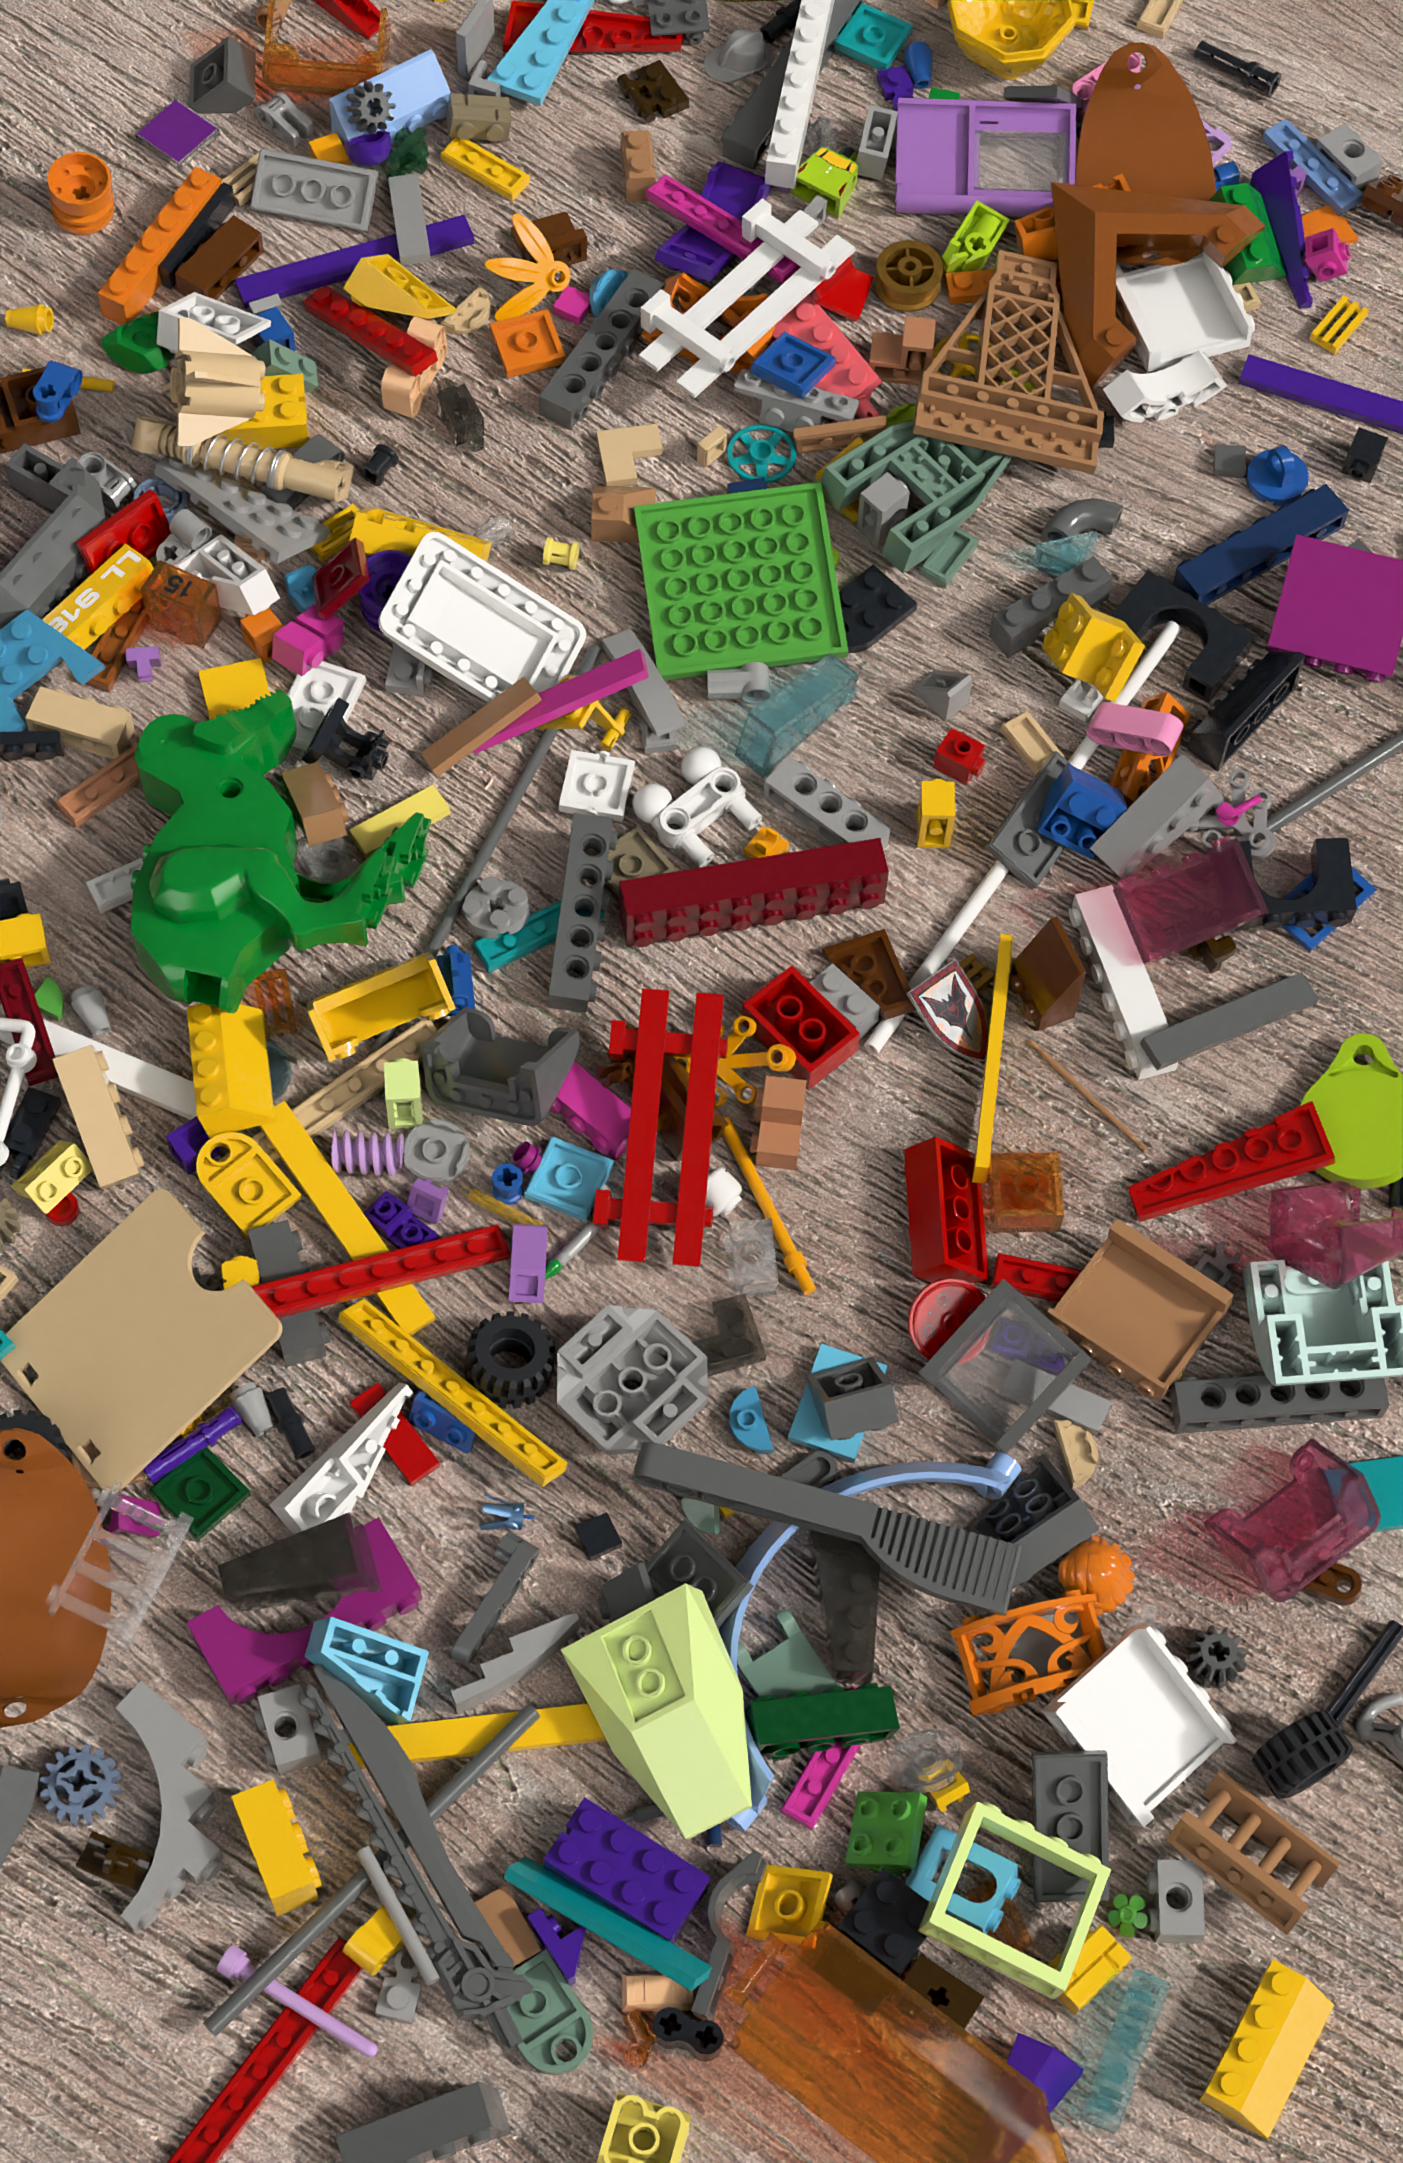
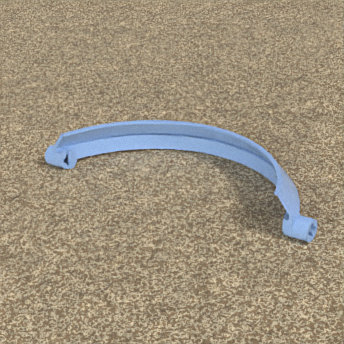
(987, 1480)

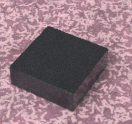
(598, 1536)

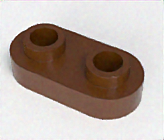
(1326, 1585)

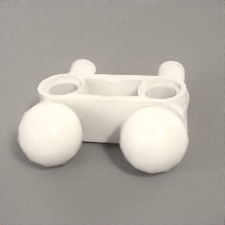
(697, 806)

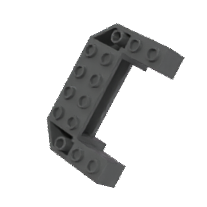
(50, 561)

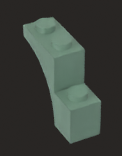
(284, 361)

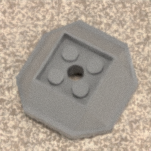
(625, 1347)

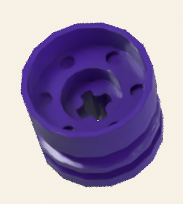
(384, 572)

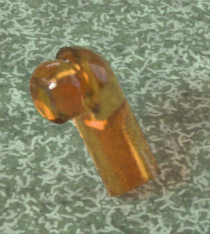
(641, 2040)

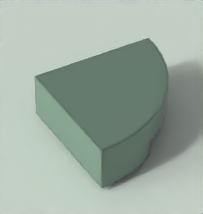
(702, 1515)

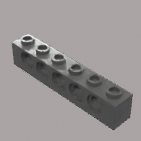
(598, 352)
(564, 990)
(1194, 1416)

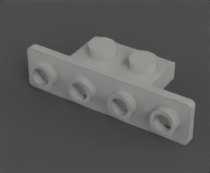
(791, 412)

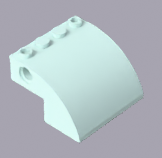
(1321, 1332)

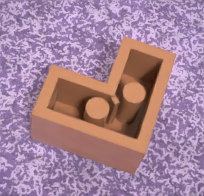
(904, 356)
(780, 1119)

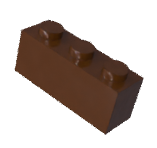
(220, 259)

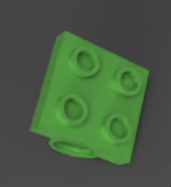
(886, 1831)

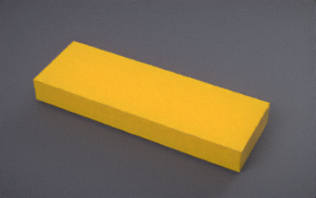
(485, 168)

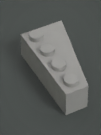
(1157, 818)

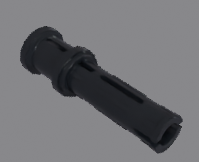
(1251, 71)

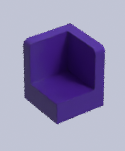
(187, 1142)

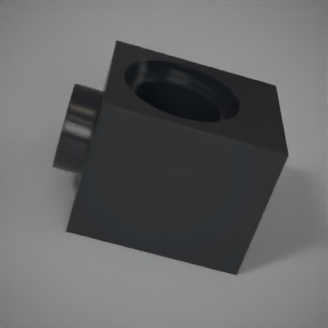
(1364, 455)

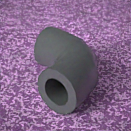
(1082, 516)

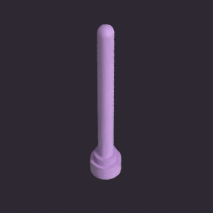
(237, 1965)

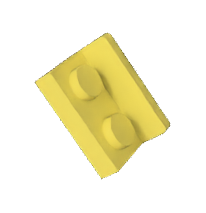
(53, 1175)

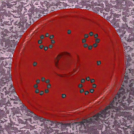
(939, 1313)

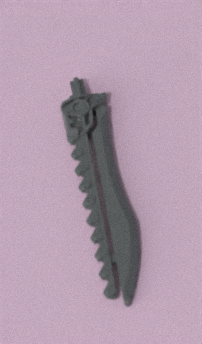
(463, 1970)

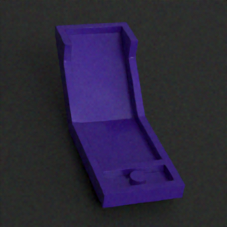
(695, 253)

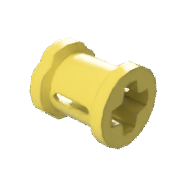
(561, 553)

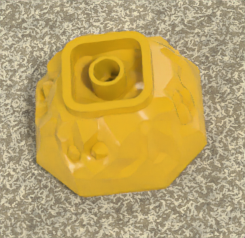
(1010, 34)

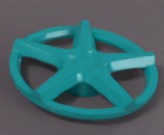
(761, 454)

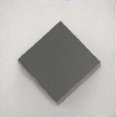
(1229, 461)

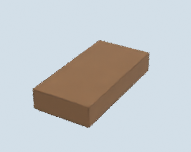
(509, 1925)

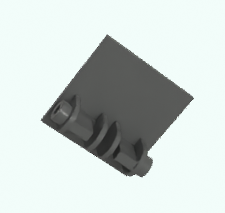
(679, 17)

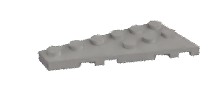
(244, 511)

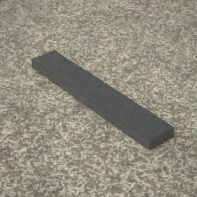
(1229, 1021)

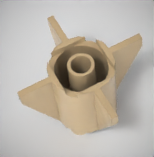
(213, 384)

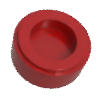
(64, 1212)

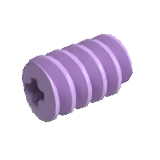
(367, 1153)

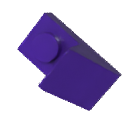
(564, 1951)

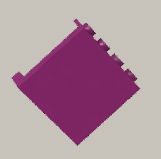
(1341, 609)

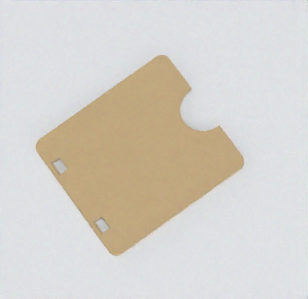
(135, 1343)

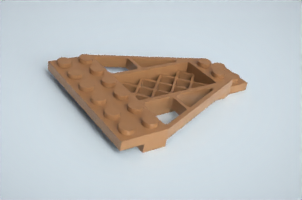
(1015, 420)

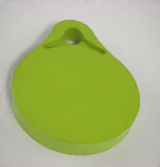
(1361, 1114)

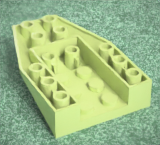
(670, 1707)

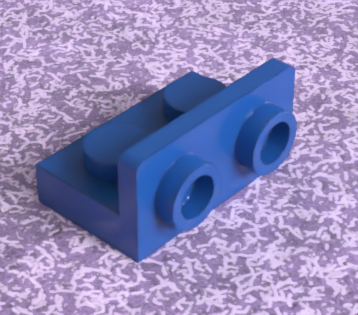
(439, 1422)

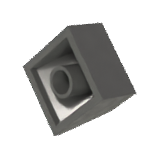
(223, 79)
(853, 1399)

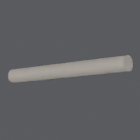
(398, 1915)

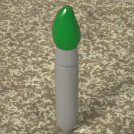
(554, 1265)

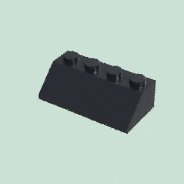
(1245, 707)

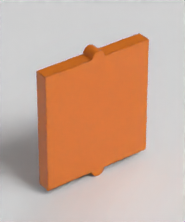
(1325, 219)

